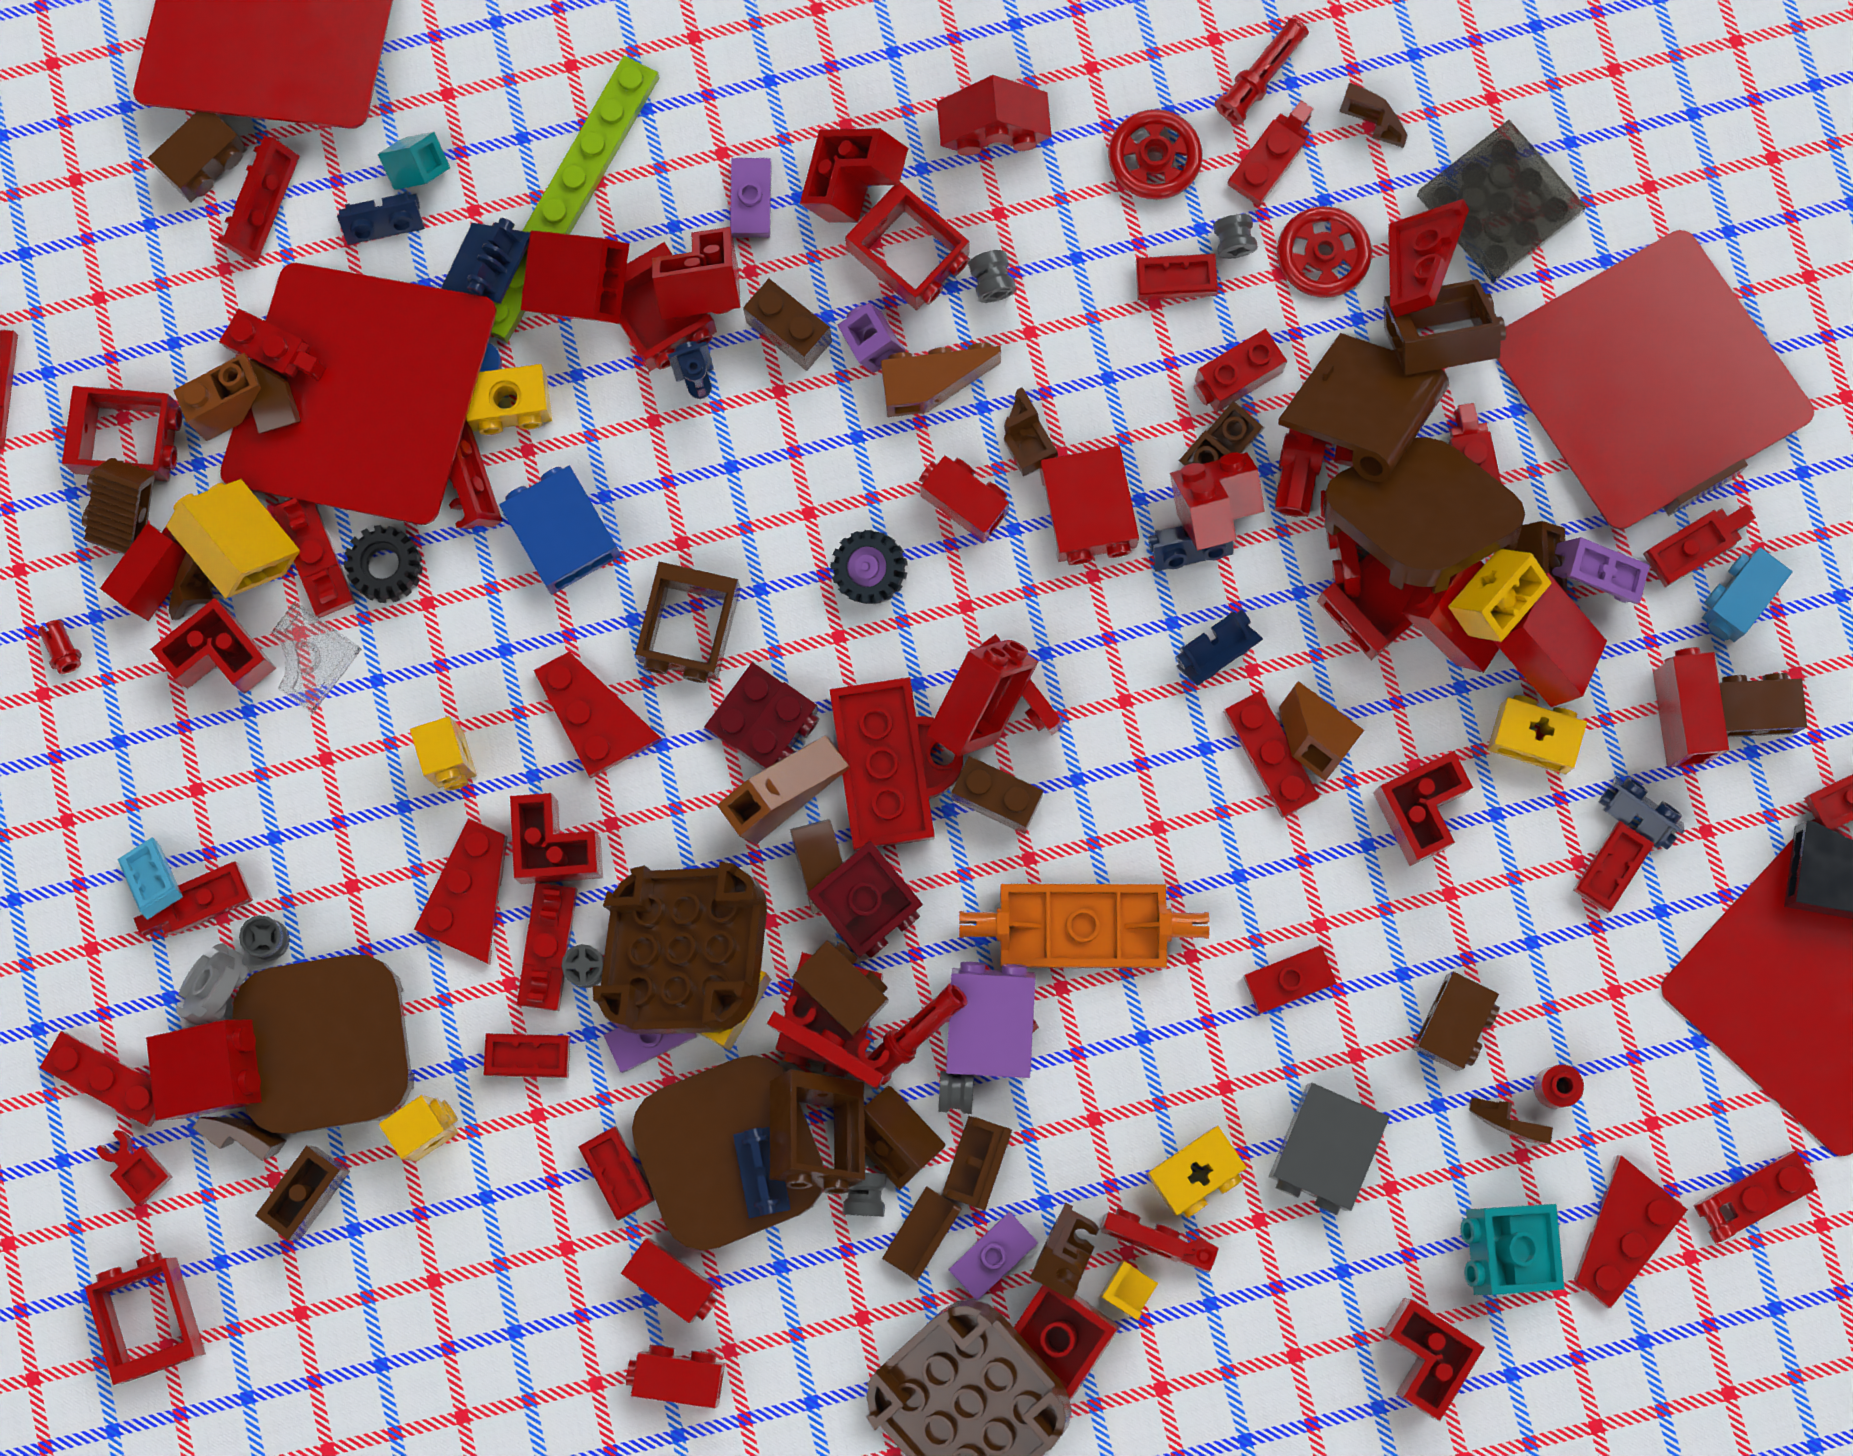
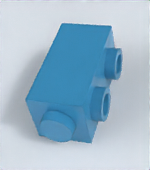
(1746, 595)

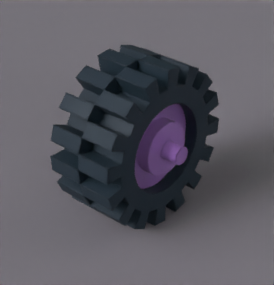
(869, 567)

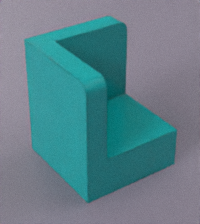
(414, 161)

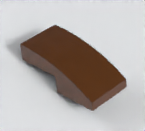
(1228, 434)
(815, 853)

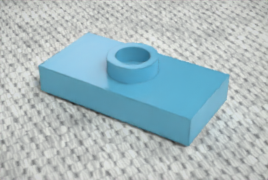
(150, 878)

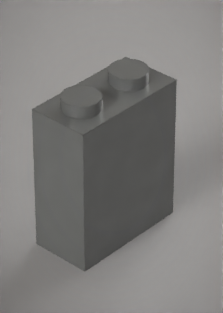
(1328, 1149)

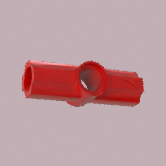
(1300, 464)

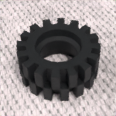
(366, 547)

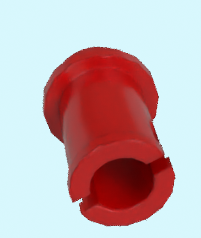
(60, 647)

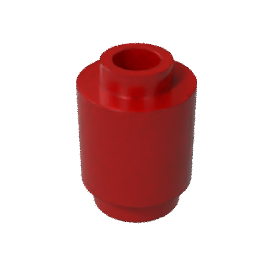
(1546, 1089)

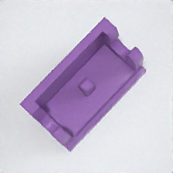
(1602, 569)

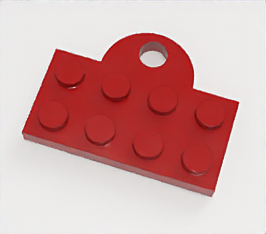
(888, 763)

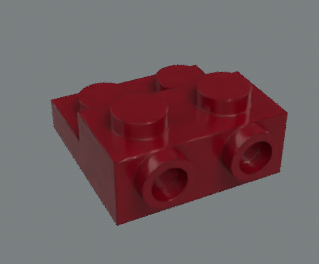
(763, 718)
(865, 901)

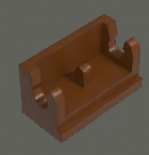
(977, 1162)
(1064, 1253)

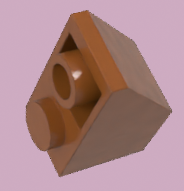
(219, 397)
(1316, 731)

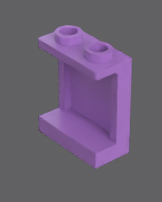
(997, 1023)

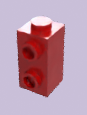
(1239, 371)
(964, 497)
(146, 572)
(670, 1281)
(676, 1378)

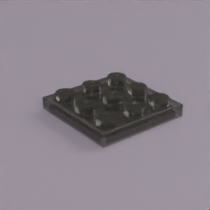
(1511, 200)

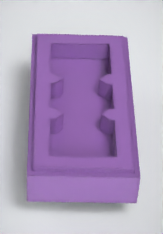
(750, 197)
(635, 1049)
(993, 1256)

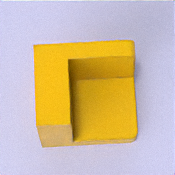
(1128, 1289)

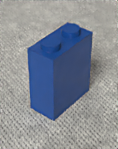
(559, 528)

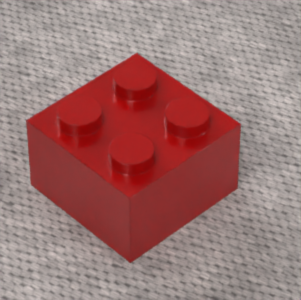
(1066, 1335)

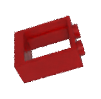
(881, 217)
(83, 423)
(982, 697)
(108, 1327)

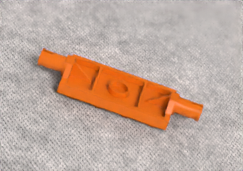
(1083, 925)

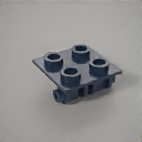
(487, 260)

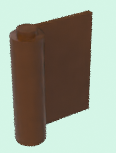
(1365, 404)

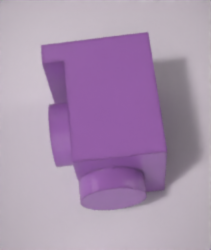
(859, 331)

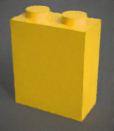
(232, 537)

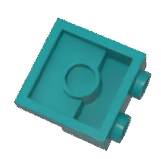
(1513, 1249)

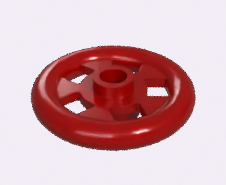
(1154, 122)
(1328, 283)

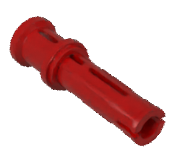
(1251, 83)
(905, 1041)

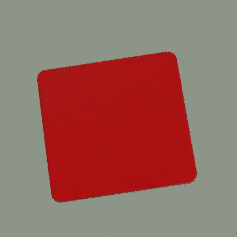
(265, 58)
(1652, 379)
(388, 405)
(1778, 1001)

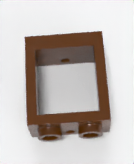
(1448, 348)
(693, 582)
(849, 1130)

